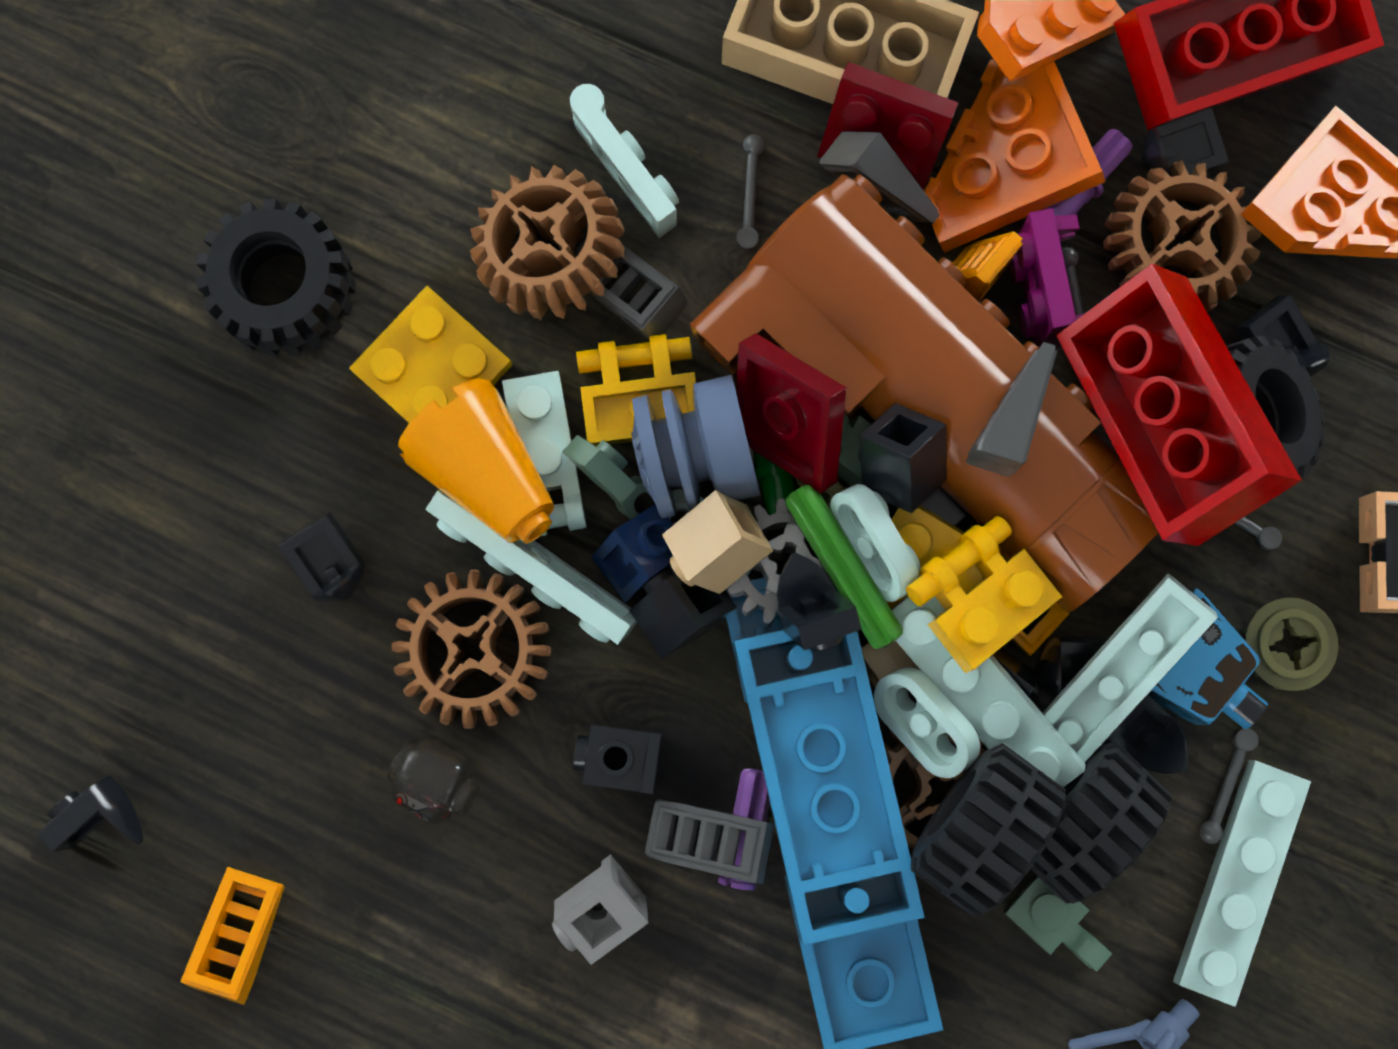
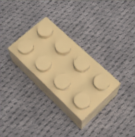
(813, 40)

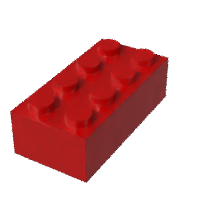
(1218, 51)
(1176, 407)

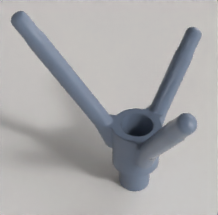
(1164, 1032)

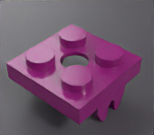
(1043, 276)

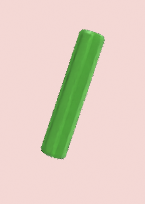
(843, 565)

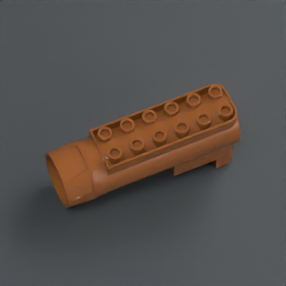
(900, 328)

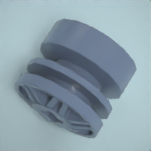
(693, 446)

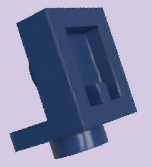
(635, 553)

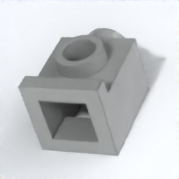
(601, 930)

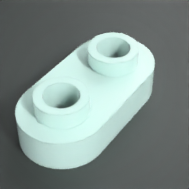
(876, 540)
(926, 724)

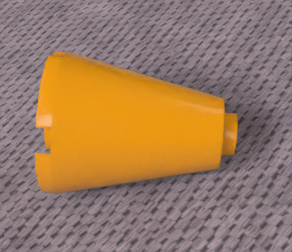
(480, 461)

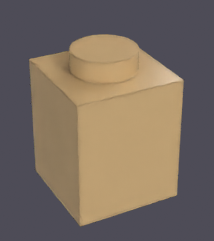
(716, 543)

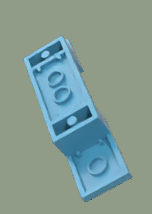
(837, 834)

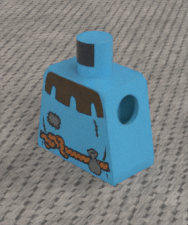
(1212, 677)

